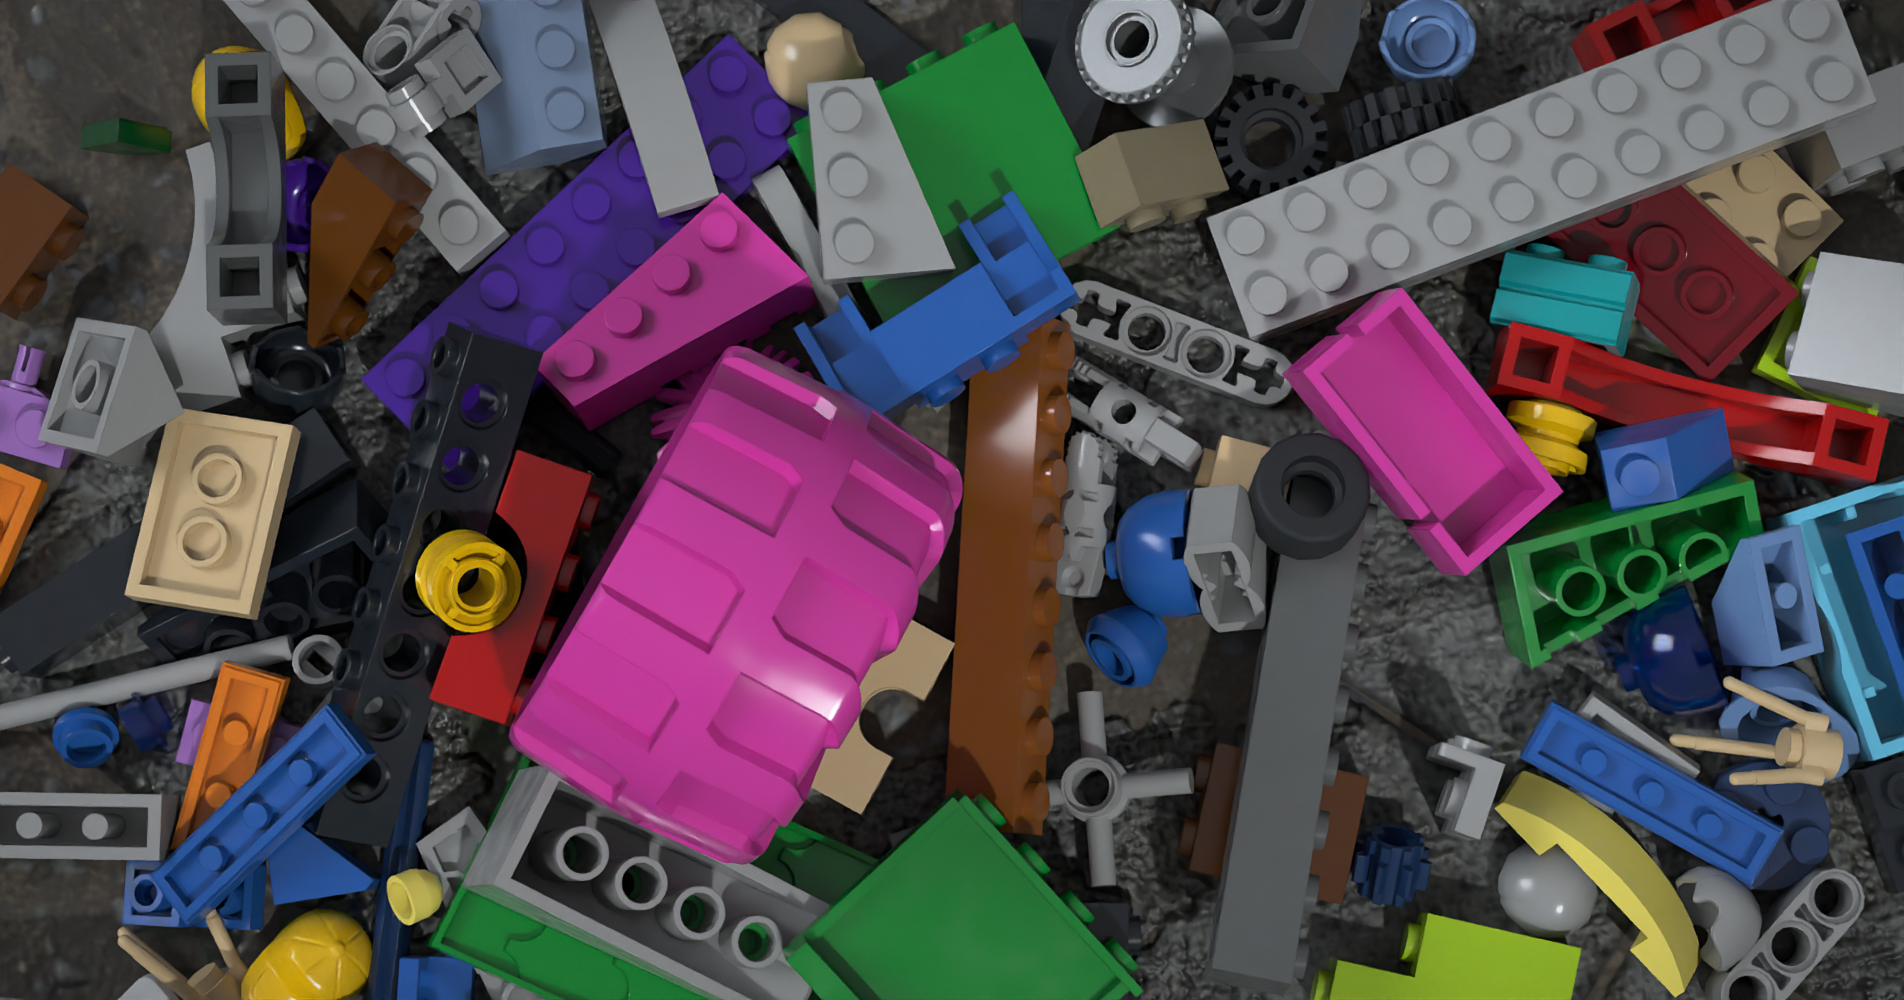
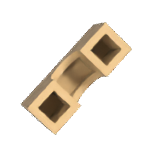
(857, 768)

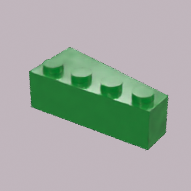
(1593, 564)

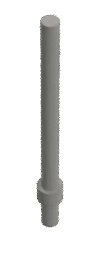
(143, 682)

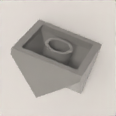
(109, 393)

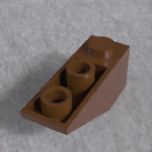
(356, 230)

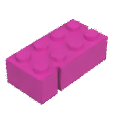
(1423, 432)

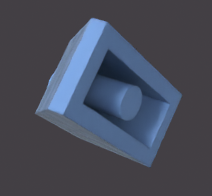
(1767, 602)

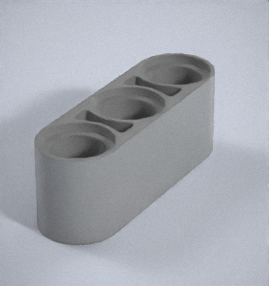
(1812, 931)

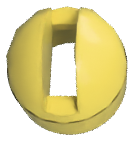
(414, 895)

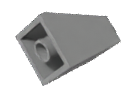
(1851, 333)

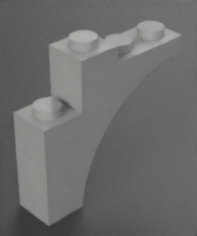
(190, 342)

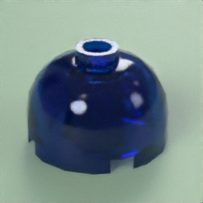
(1671, 657)

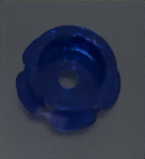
(146, 722)

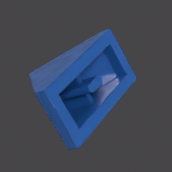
(315, 868)

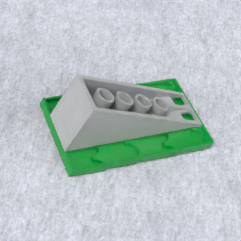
(672, 931)

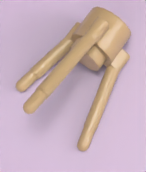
(1806, 750)
(205, 984)

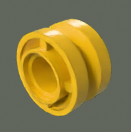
(1553, 433)
(488, 600)

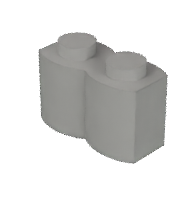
(1228, 558)

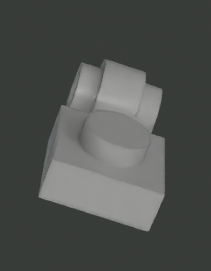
(455, 79)

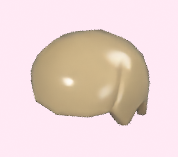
(808, 51)

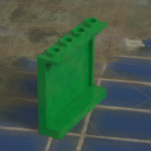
(973, 135)
(959, 920)

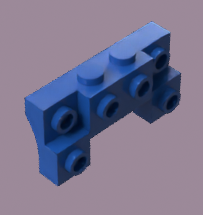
(952, 331)

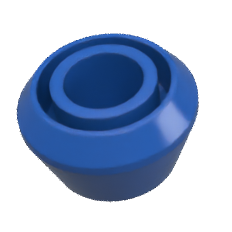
(1127, 645)

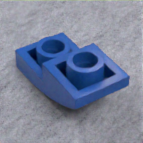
(148, 906)

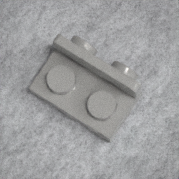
(1466, 799)

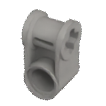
(412, 33)

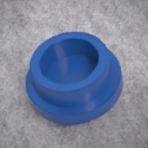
(85, 737)

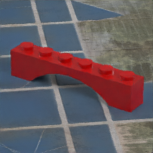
(1762, 429)

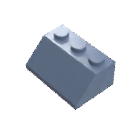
(550, 88)

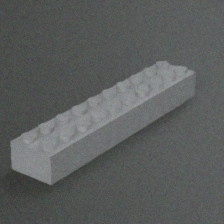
(1542, 163)

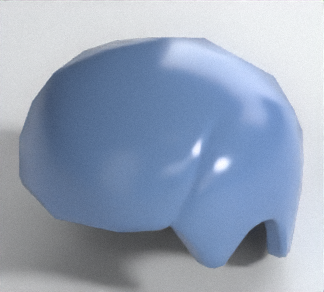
(1428, 40)

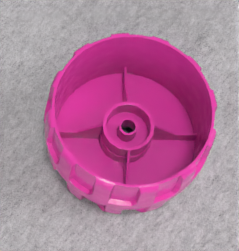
(741, 609)

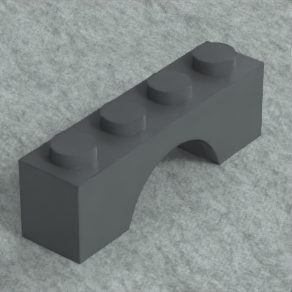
(249, 148)

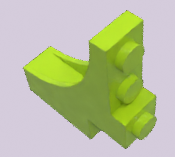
(1457, 963)

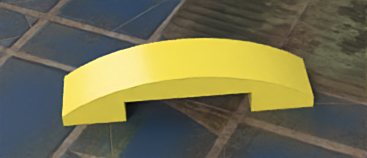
(1621, 868)

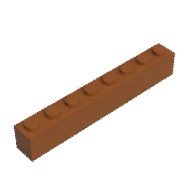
(1009, 580)

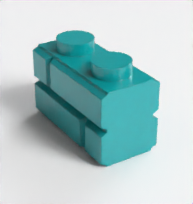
(1567, 296)

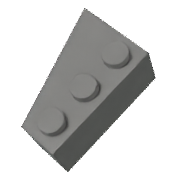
(865, 190)

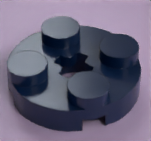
(1800, 814)

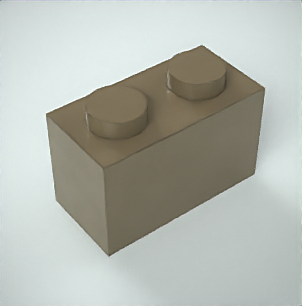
(1152, 175)

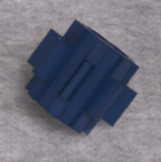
(1390, 864)

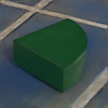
(126, 137)

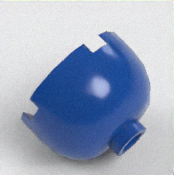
(1151, 555)

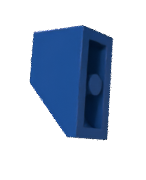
(1663, 458)

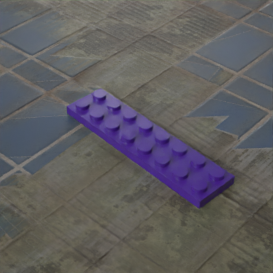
(596, 231)

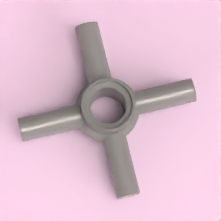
(1122, 787)

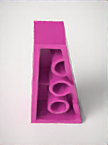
(674, 314)

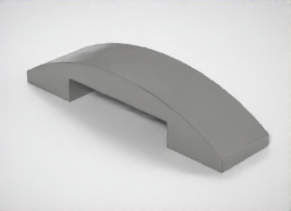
(655, 104)

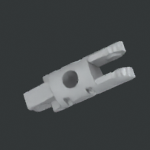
(1147, 435)
(1087, 514)

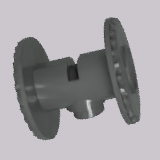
(1155, 58)

